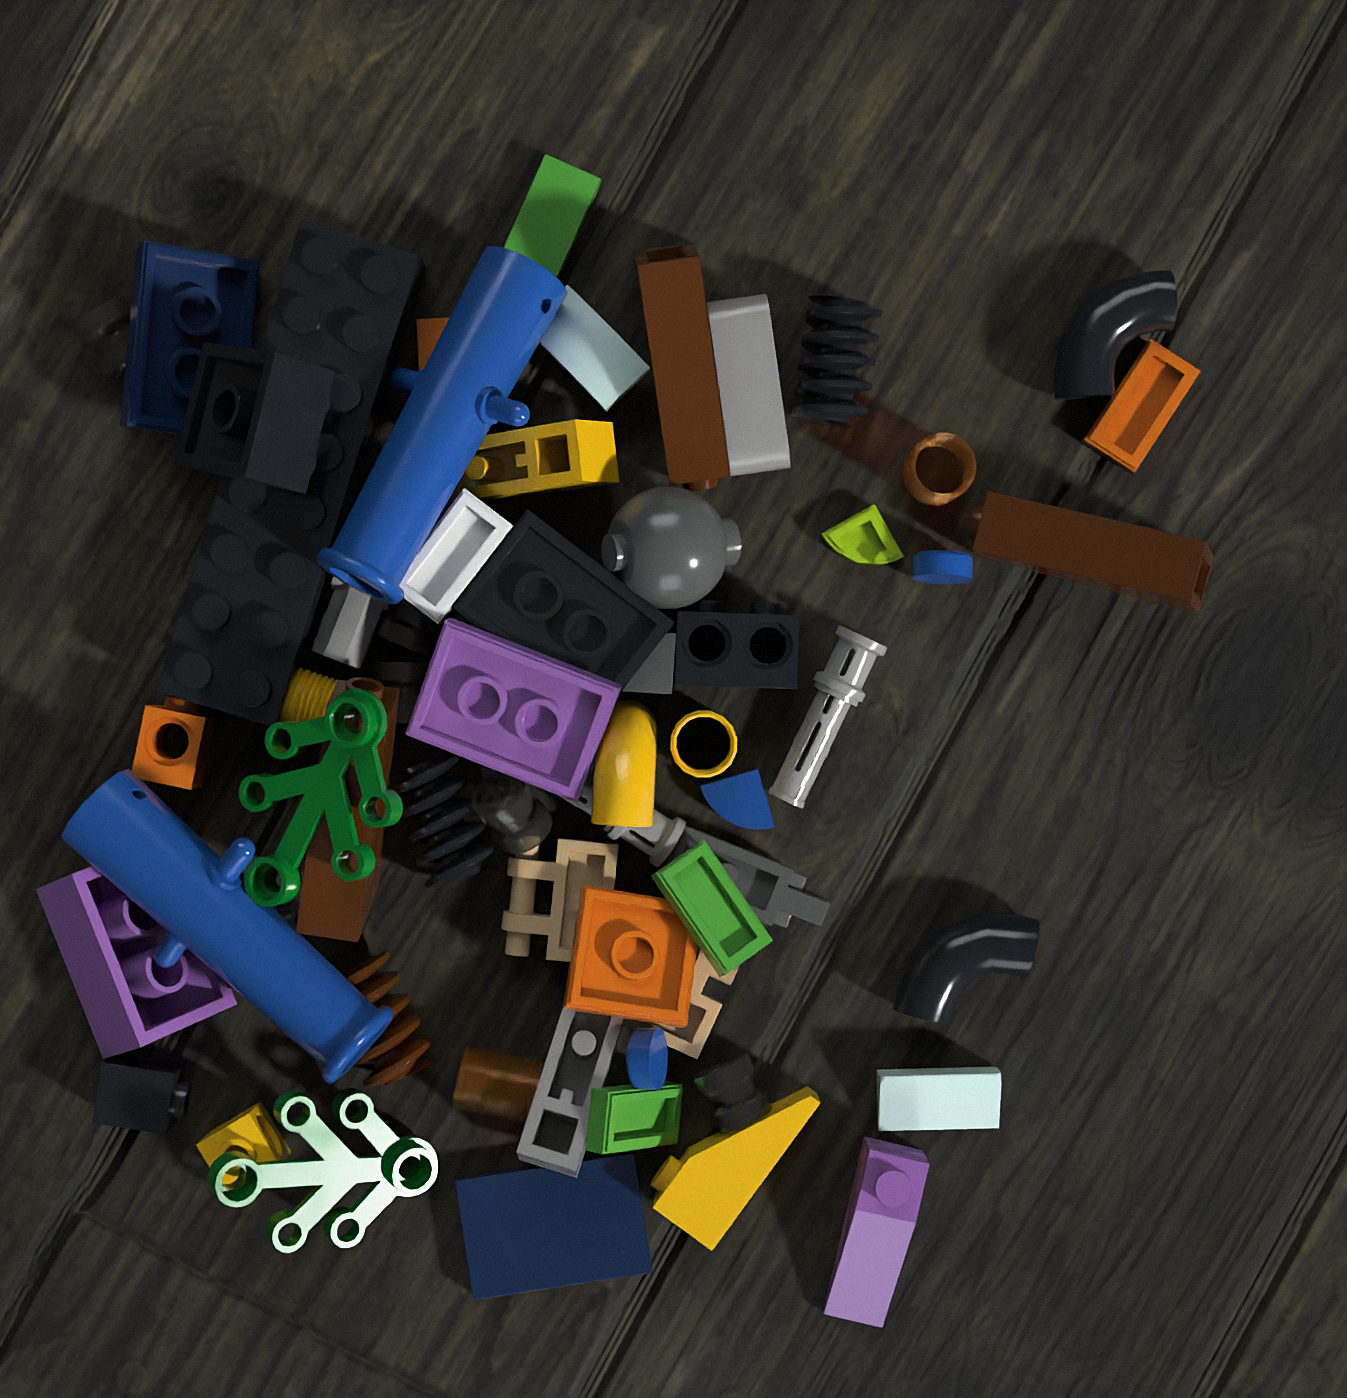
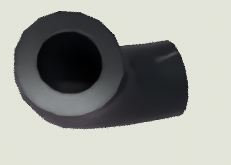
(1105, 326)
(959, 956)

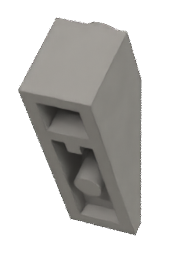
(560, 1109)

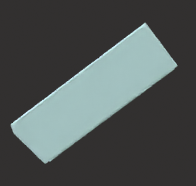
(938, 1098)

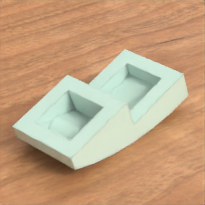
(592, 351)

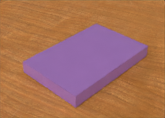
(513, 709)

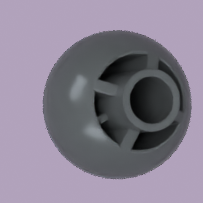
(670, 546)

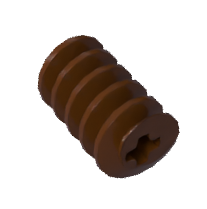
(393, 1052)

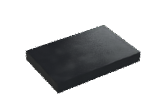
(562, 604)

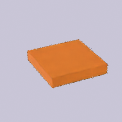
(630, 958)

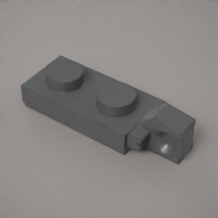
(765, 884)

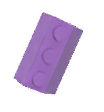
(113, 966)

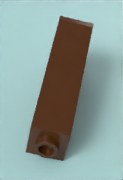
(682, 365)
(1092, 551)
(327, 903)

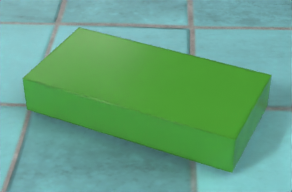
(553, 214)
(711, 908)
(633, 1117)

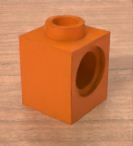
(152, 760)

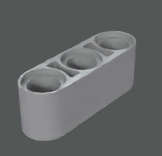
(748, 384)

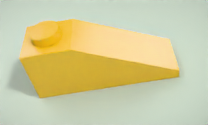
(542, 461)
(723, 1171)

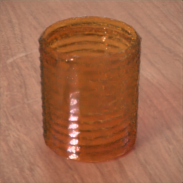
(962, 452)
(496, 1083)

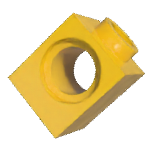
(248, 1133)

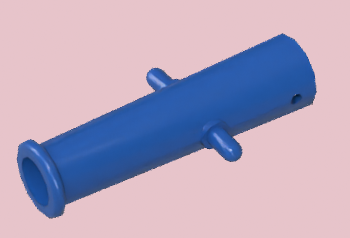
(445, 419)
(206, 909)

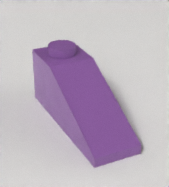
(876, 1231)

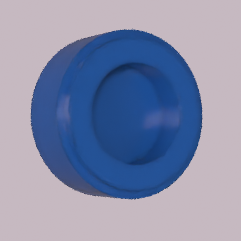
(942, 567)
(647, 1058)

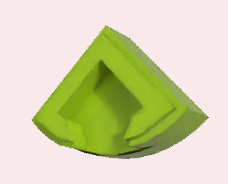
(864, 539)

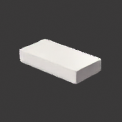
(453, 555)

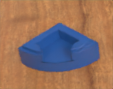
(740, 800)

